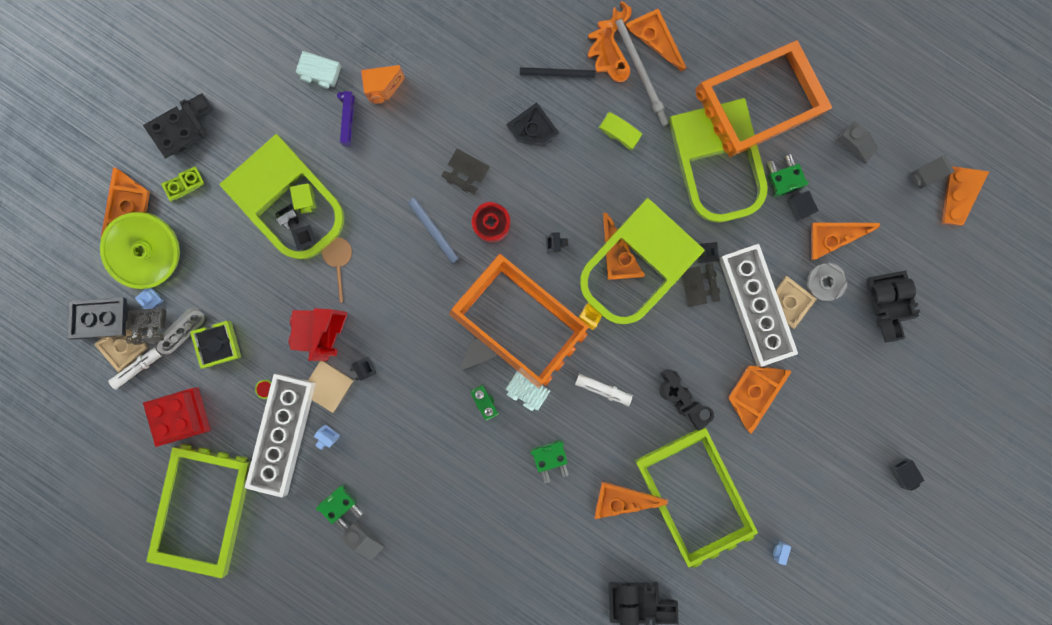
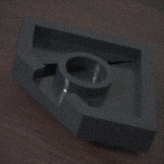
(533, 126)

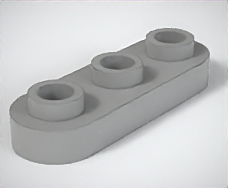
(177, 337)

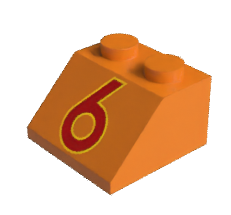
(381, 82)

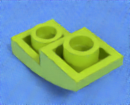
(621, 130)
(182, 184)

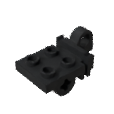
(178, 129)
(895, 301)
(683, 396)
(639, 604)

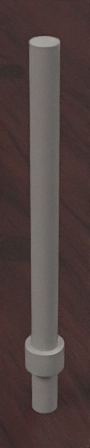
(658, 106)

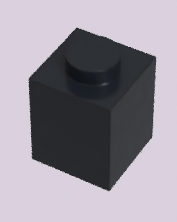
(802, 204)
(303, 237)
(907, 474)

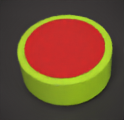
(262, 388)

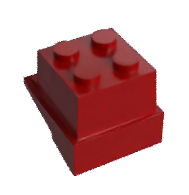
(316, 332)
(176, 416)

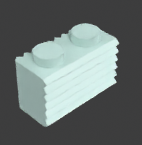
(318, 69)
(526, 391)

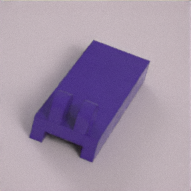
(347, 117)

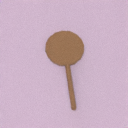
(337, 255)

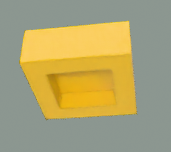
(590, 316)

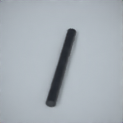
(557, 72)

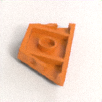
(124, 197)
(755, 393)

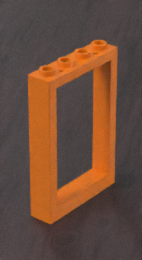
(806, 77)
(503, 265)

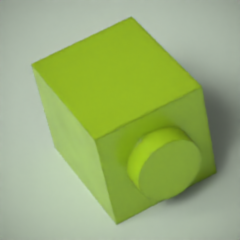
(303, 198)

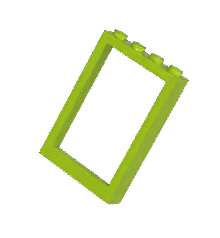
(204, 455)
(727, 542)

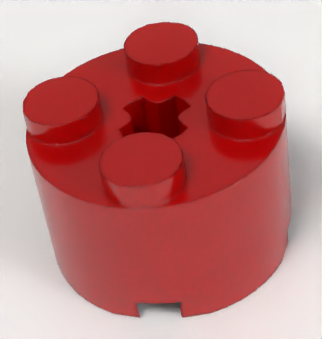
(497, 213)

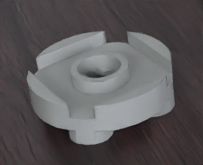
(837, 281)

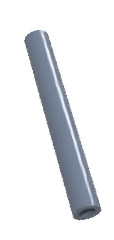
(433, 230)

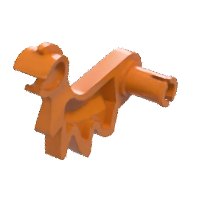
(606, 49)

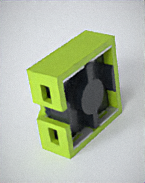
(215, 344)

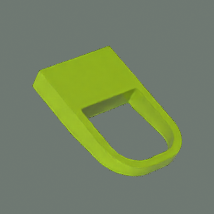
(696, 140)
(265, 180)
(658, 243)

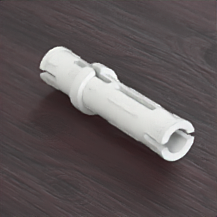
(142, 362)
(604, 390)

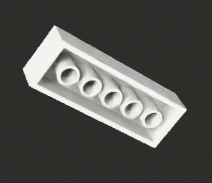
(758, 305)
(280, 435)

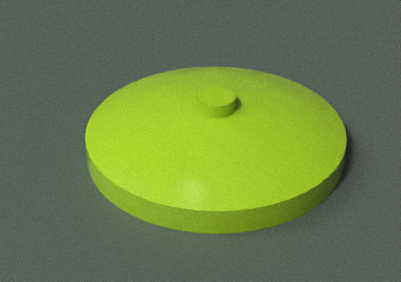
(139, 250)

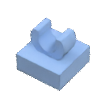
(149, 298)
(326, 437)

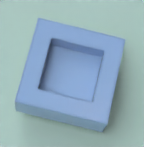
(781, 552)

